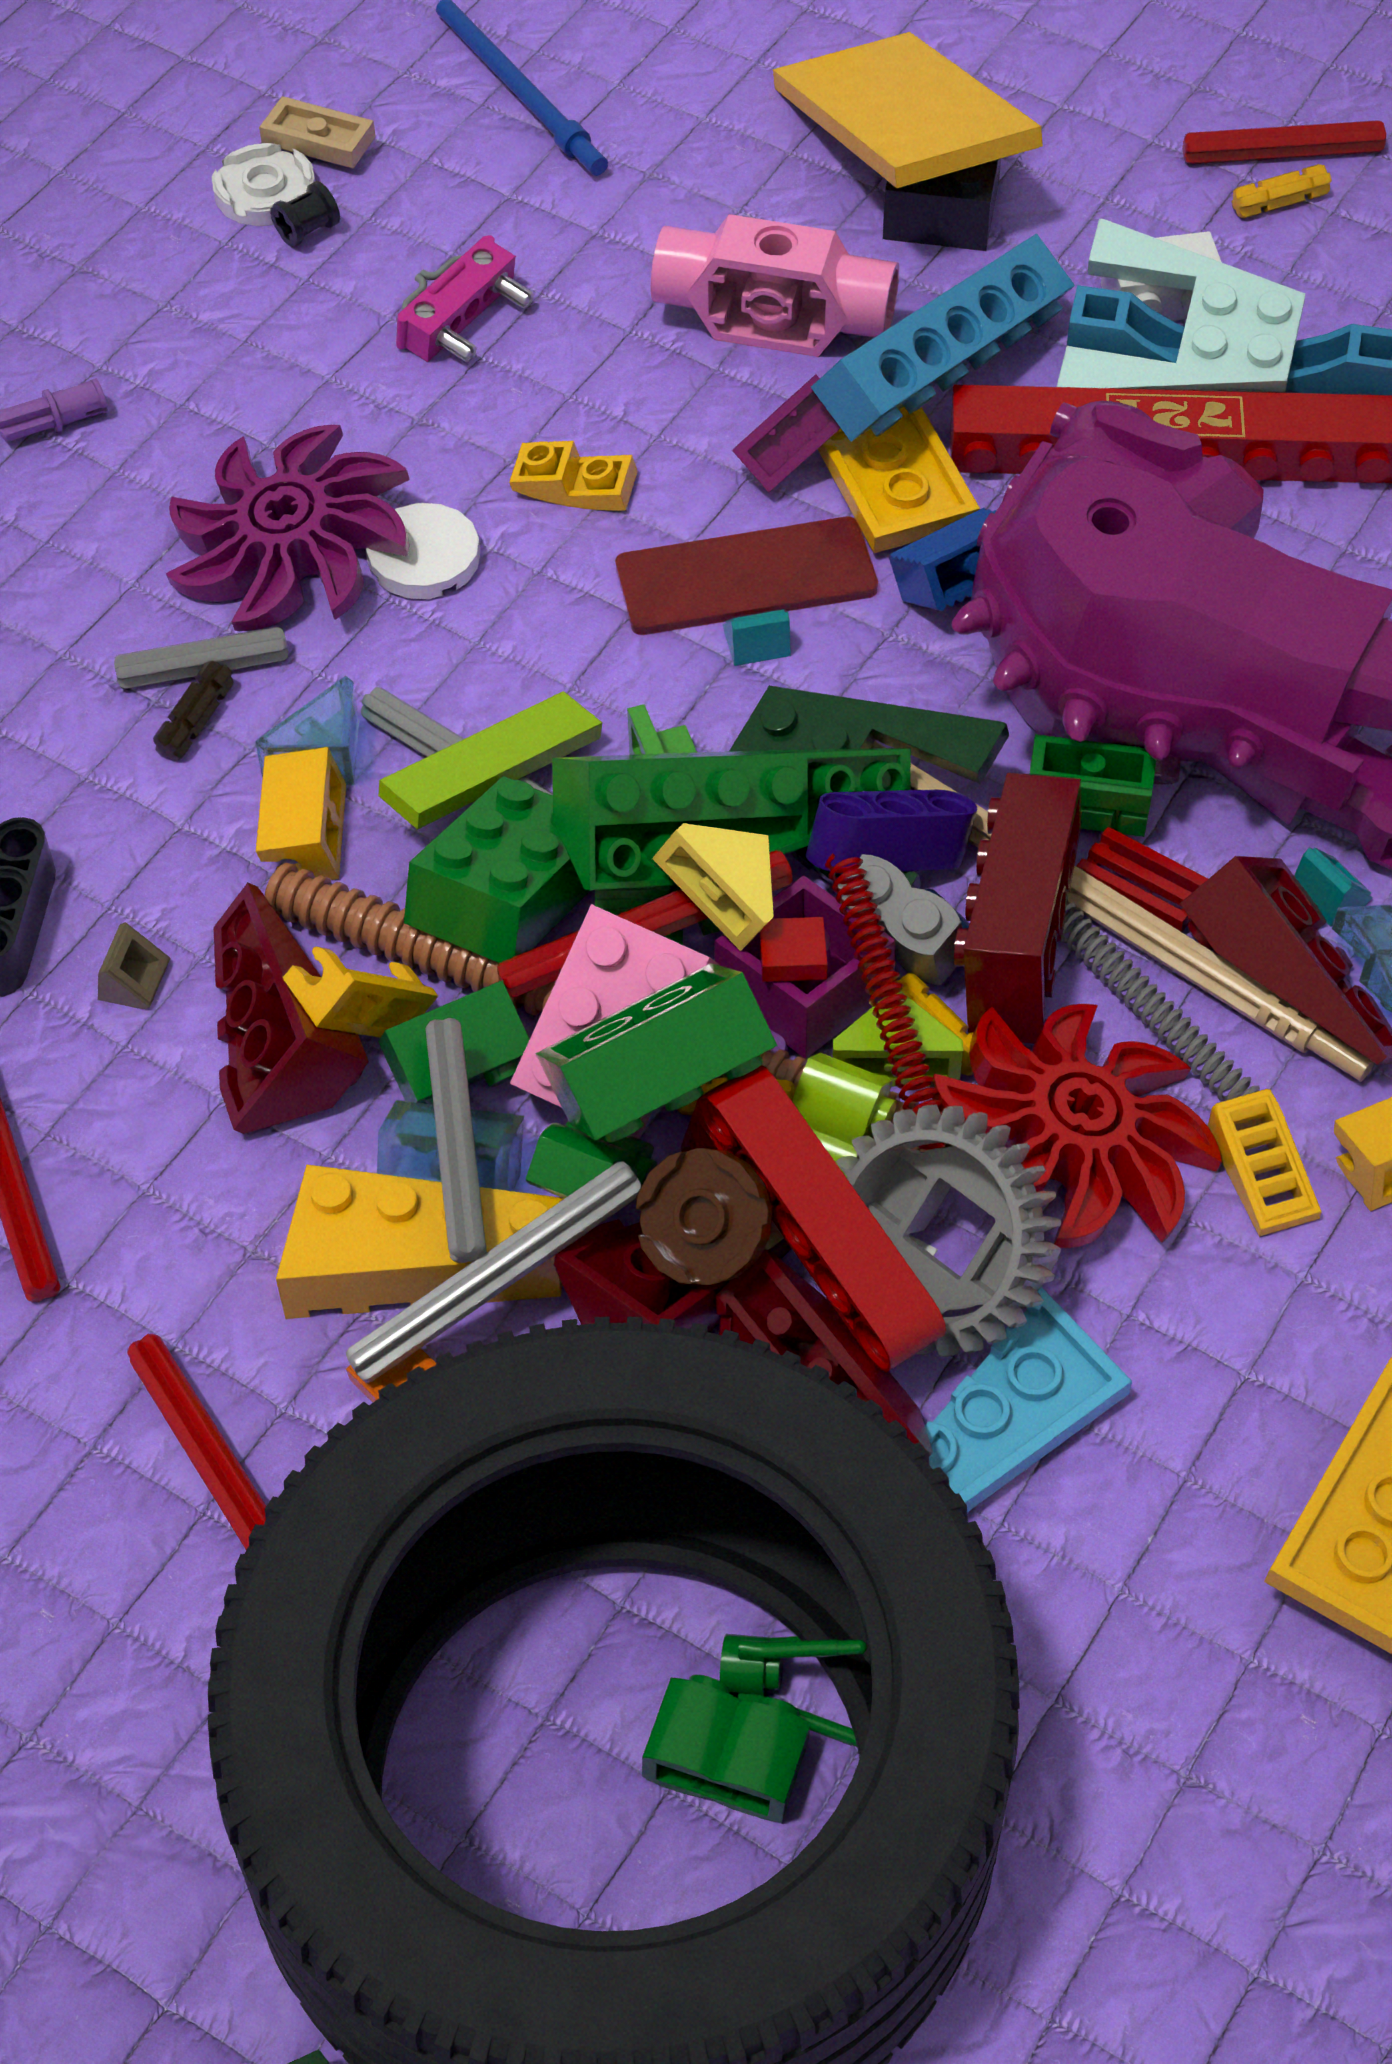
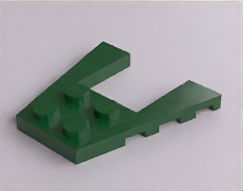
(823, 721)

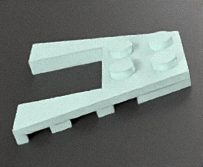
(1235, 331)

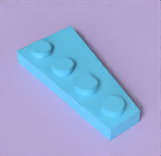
(1023, 1402)

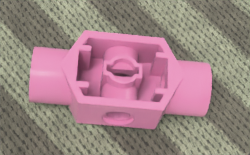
(774, 284)

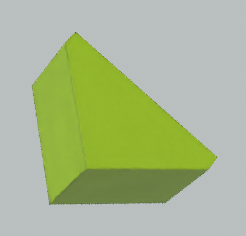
(863, 1048)

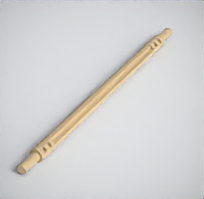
(1187, 957)

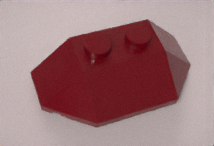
(791, 1315)

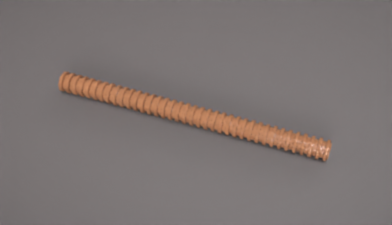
(382, 929)

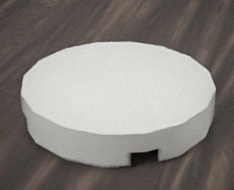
(257, 179)
(441, 553)

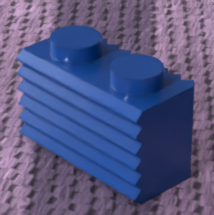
(940, 565)

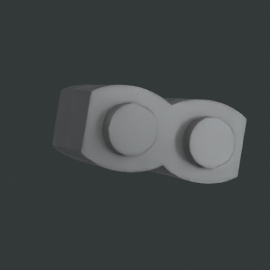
(916, 918)

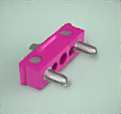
(458, 295)

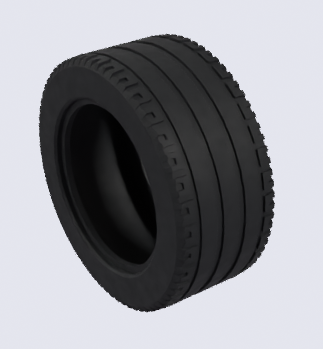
(567, 1461)

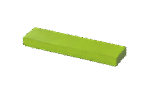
(473, 765)

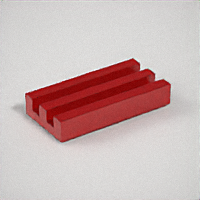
(1148, 872)

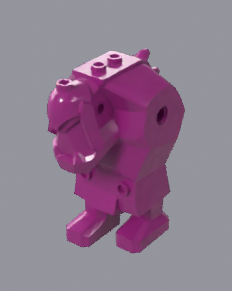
(1155, 621)

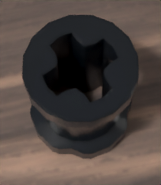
(305, 214)

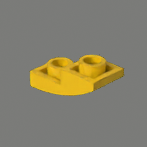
(562, 477)

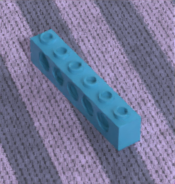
(942, 338)

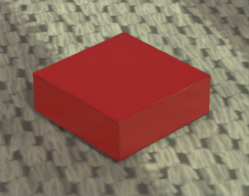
(793, 949)

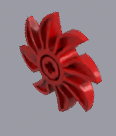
(1087, 1119)

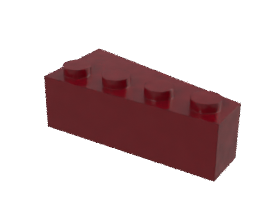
(1020, 901)

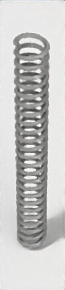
(1171, 1020)

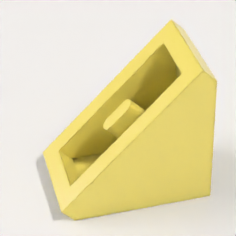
(724, 876)

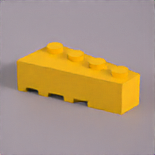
(385, 1242)

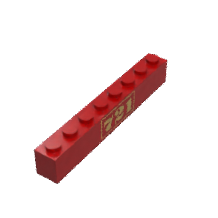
(1263, 432)

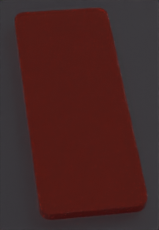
(745, 575)

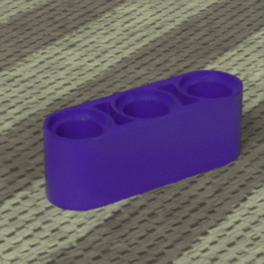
(901, 826)

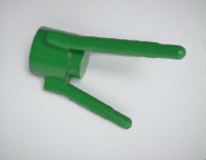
(756, 1664)

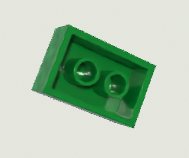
(495, 875)
(657, 1052)

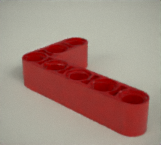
(820, 1216)

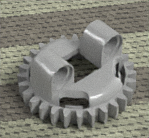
(910, 1185)

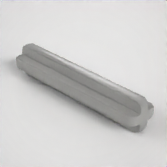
(188, 658)

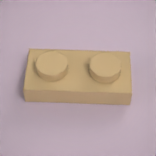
(318, 131)

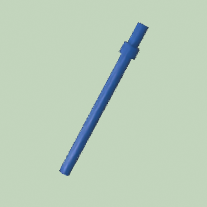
(567, 133)

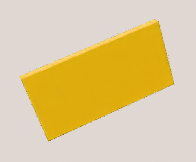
(906, 109)

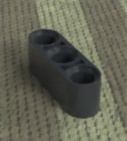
(25, 890)

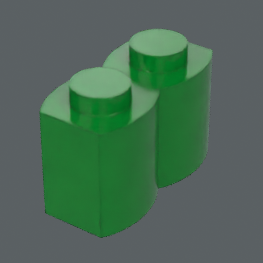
(570, 1159)
(726, 1747)

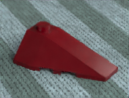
(1269, 930)
(276, 1054)
(615, 1279)

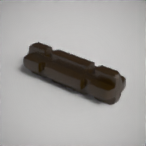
(193, 710)

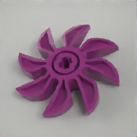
(288, 527)

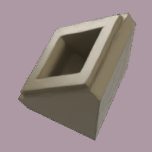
(131, 969)

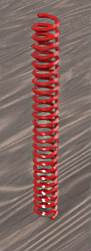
(889, 987)

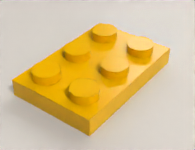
(898, 482)

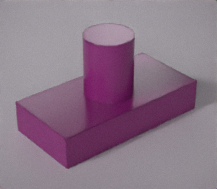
(787, 437)

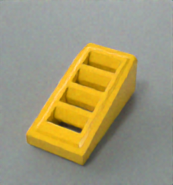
(1255, 1122)

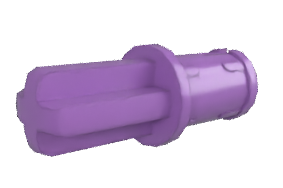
(53, 410)

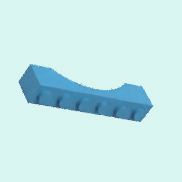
(1339, 362)

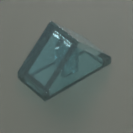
(325, 721)

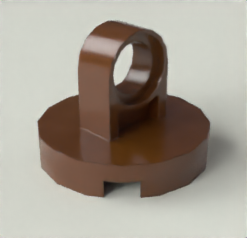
(704, 1216)

